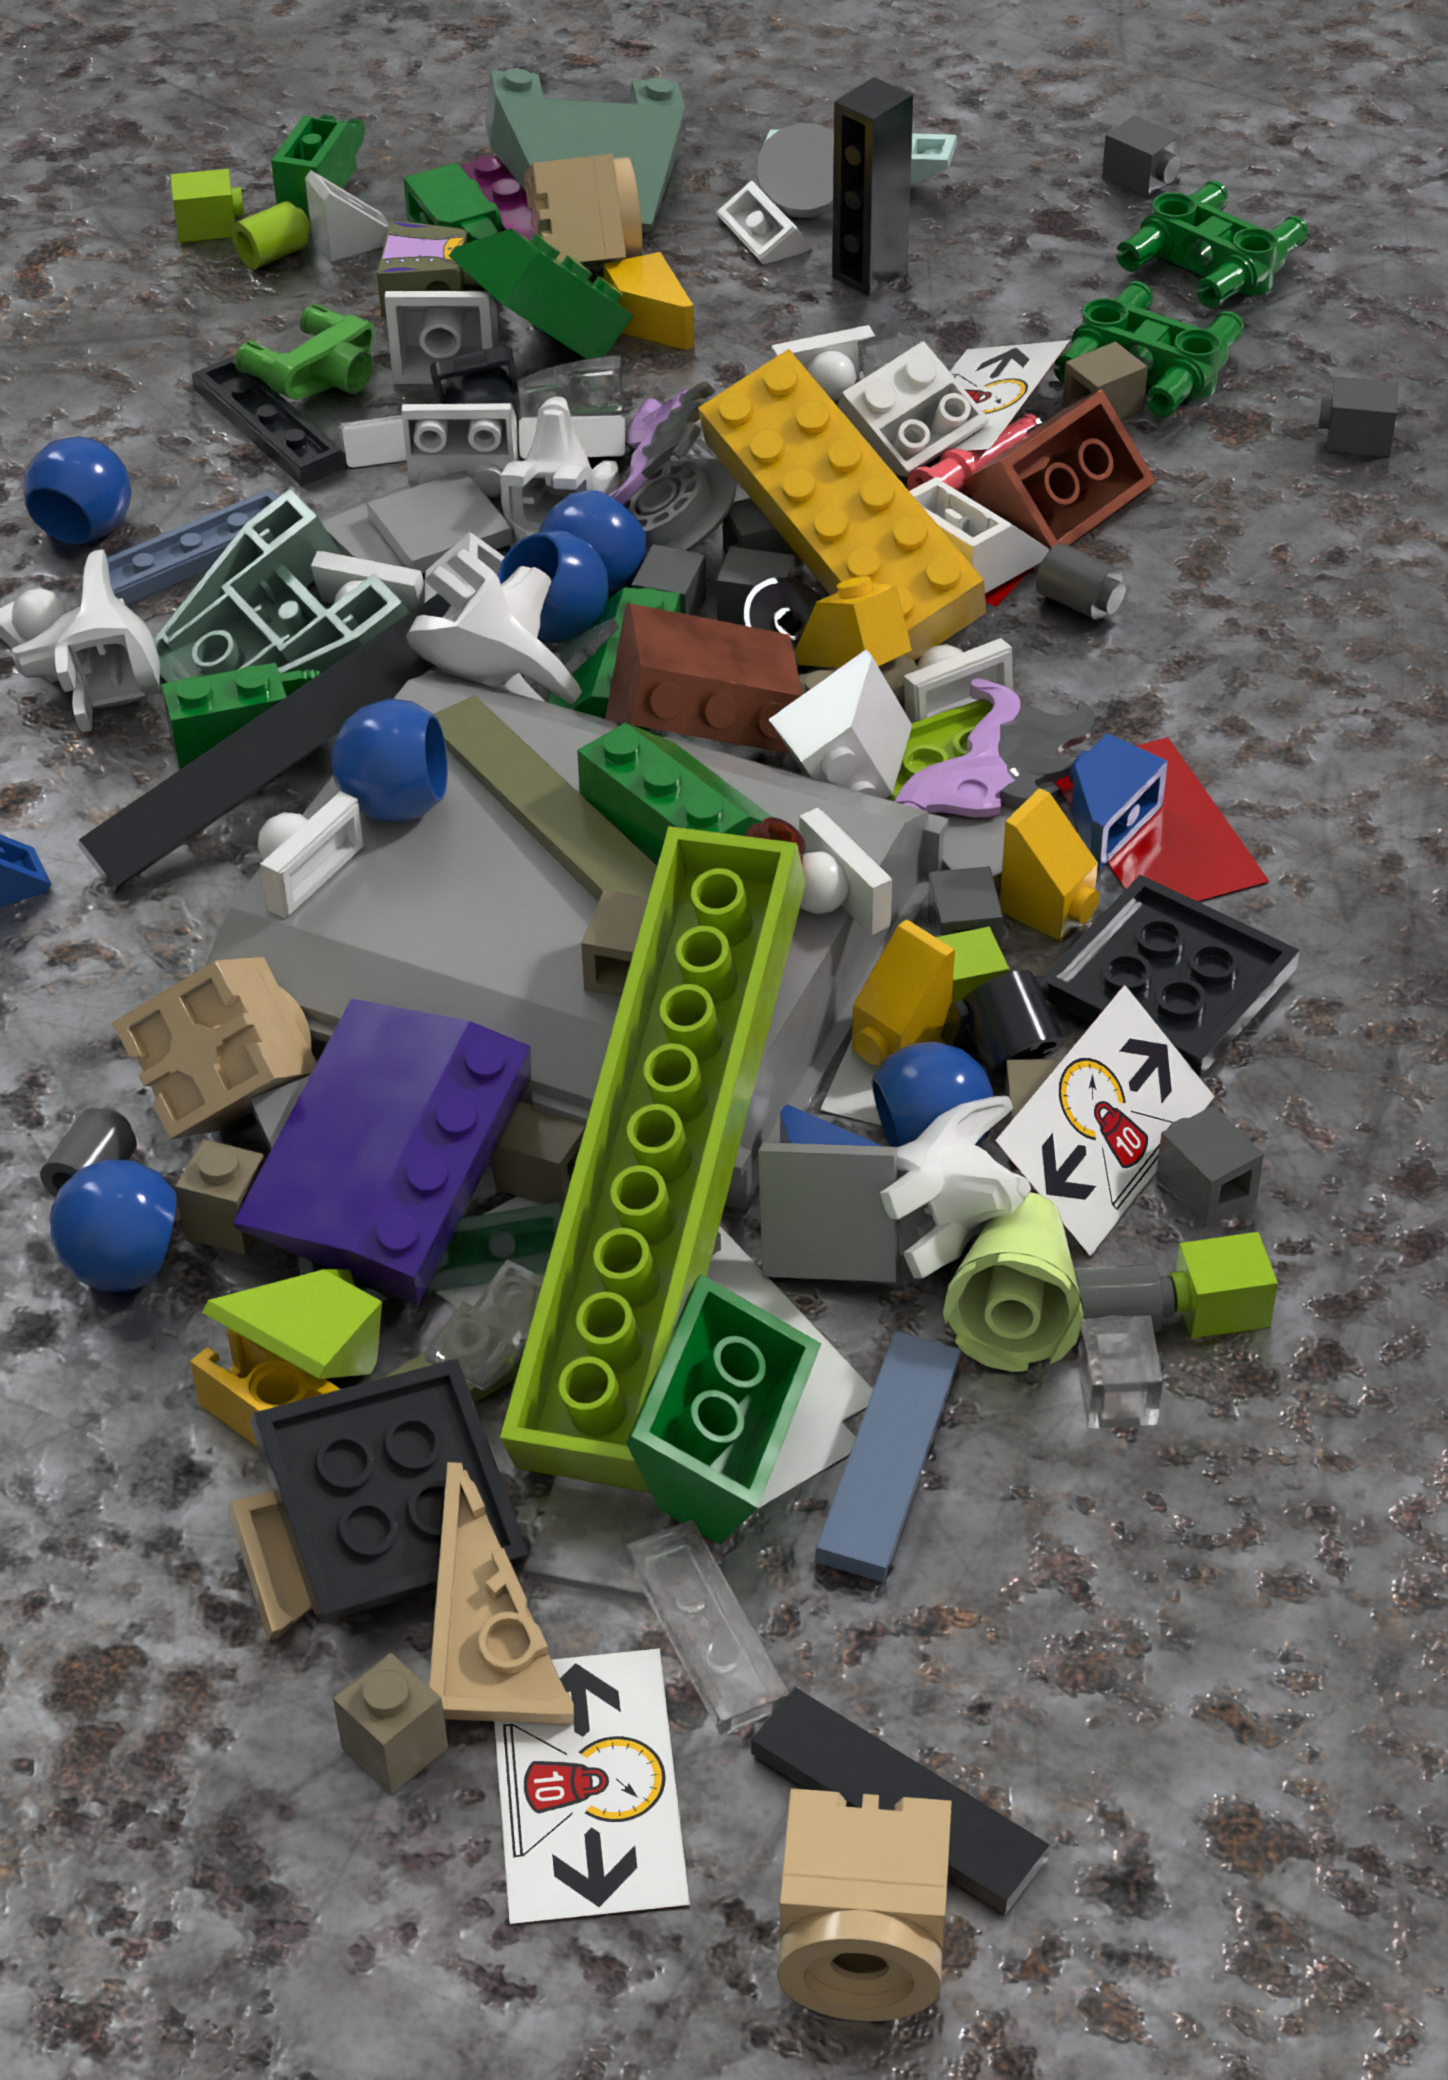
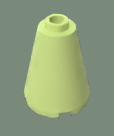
(1017, 1291)

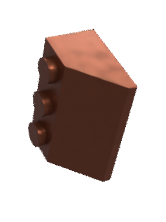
(1064, 474)
(702, 677)

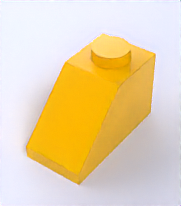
(655, 300)
(855, 620)
(1046, 869)
(904, 995)

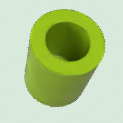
(271, 234)

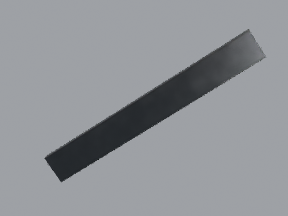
(255, 754)

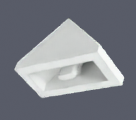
(341, 221)

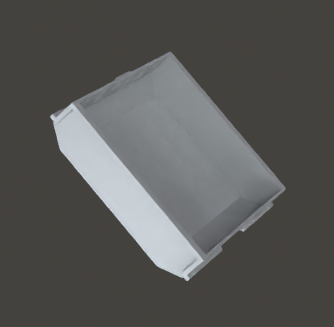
(489, 927)

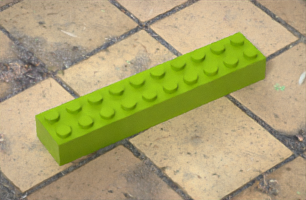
(655, 1150)

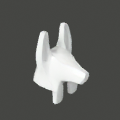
(551, 469)
(491, 631)
(95, 649)
(951, 1186)

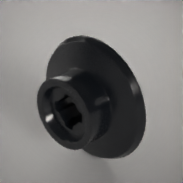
(783, 603)

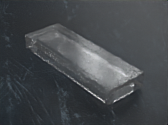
(706, 1626)

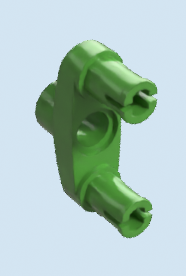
(333, 357)

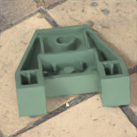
(536, 129)
(257, 606)

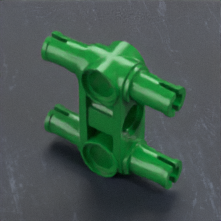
(1212, 243)
(1178, 356)

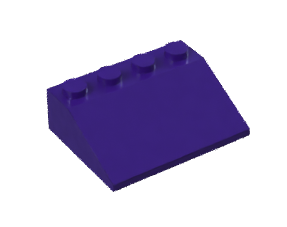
(388, 1144)

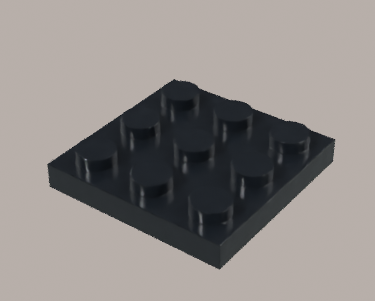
(1181, 961)
(367, 1484)

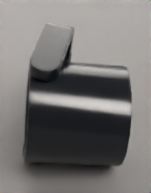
(477, 378)
(1004, 1021)

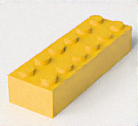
(839, 498)

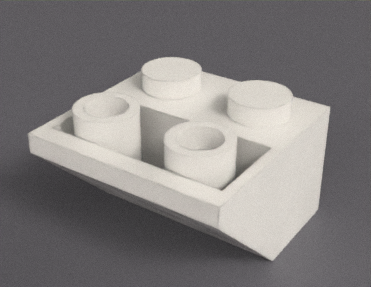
(911, 410)
(460, 438)
(985, 539)

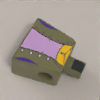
(419, 260)

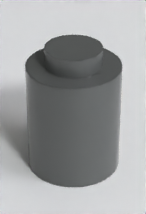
(1080, 582)
(92, 1138)
(1126, 1292)

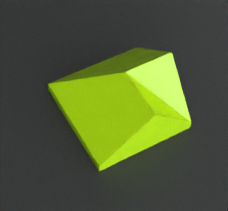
(309, 1321)

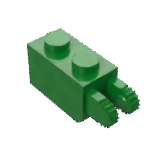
(317, 146)
(450, 200)
(217, 705)

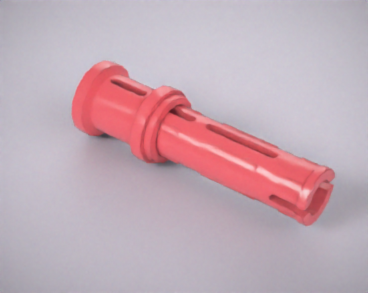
(958, 464)

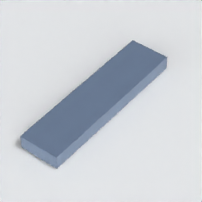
(180, 551)
(888, 1457)

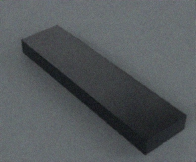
(269, 422)
(832, 1754)

